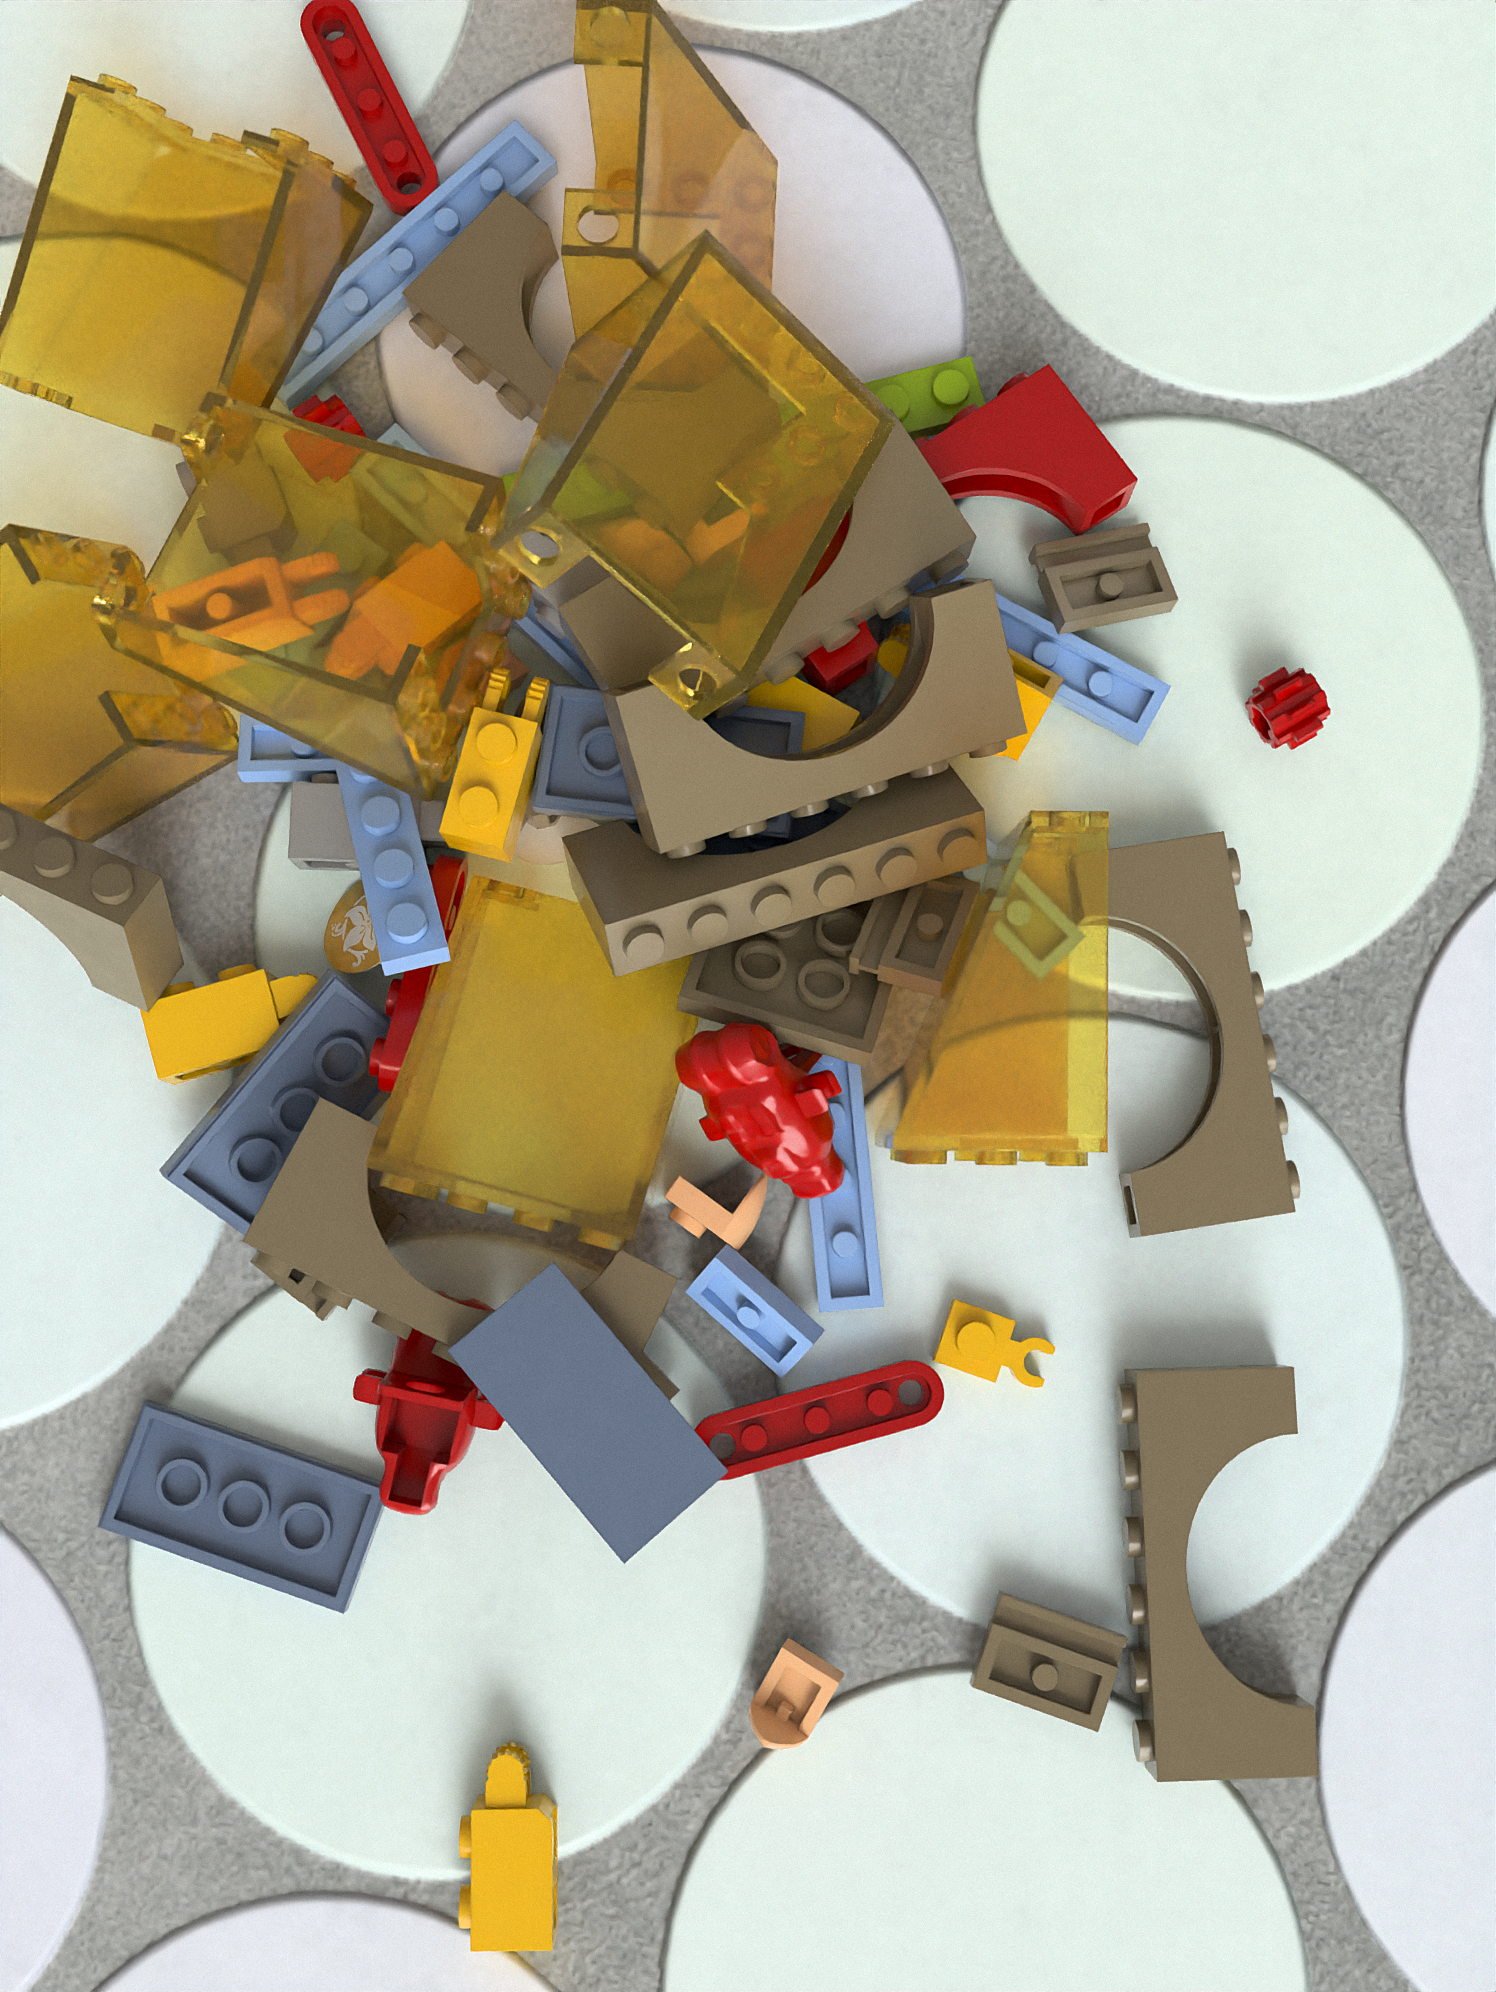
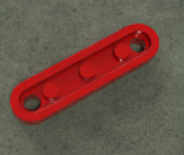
(369, 103)
(409, 994)
(823, 1417)

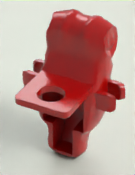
(766, 1104)
(422, 1419)

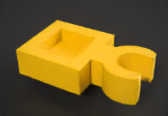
(981, 1343)

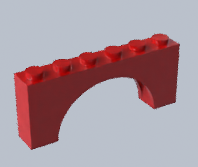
(1020, 446)

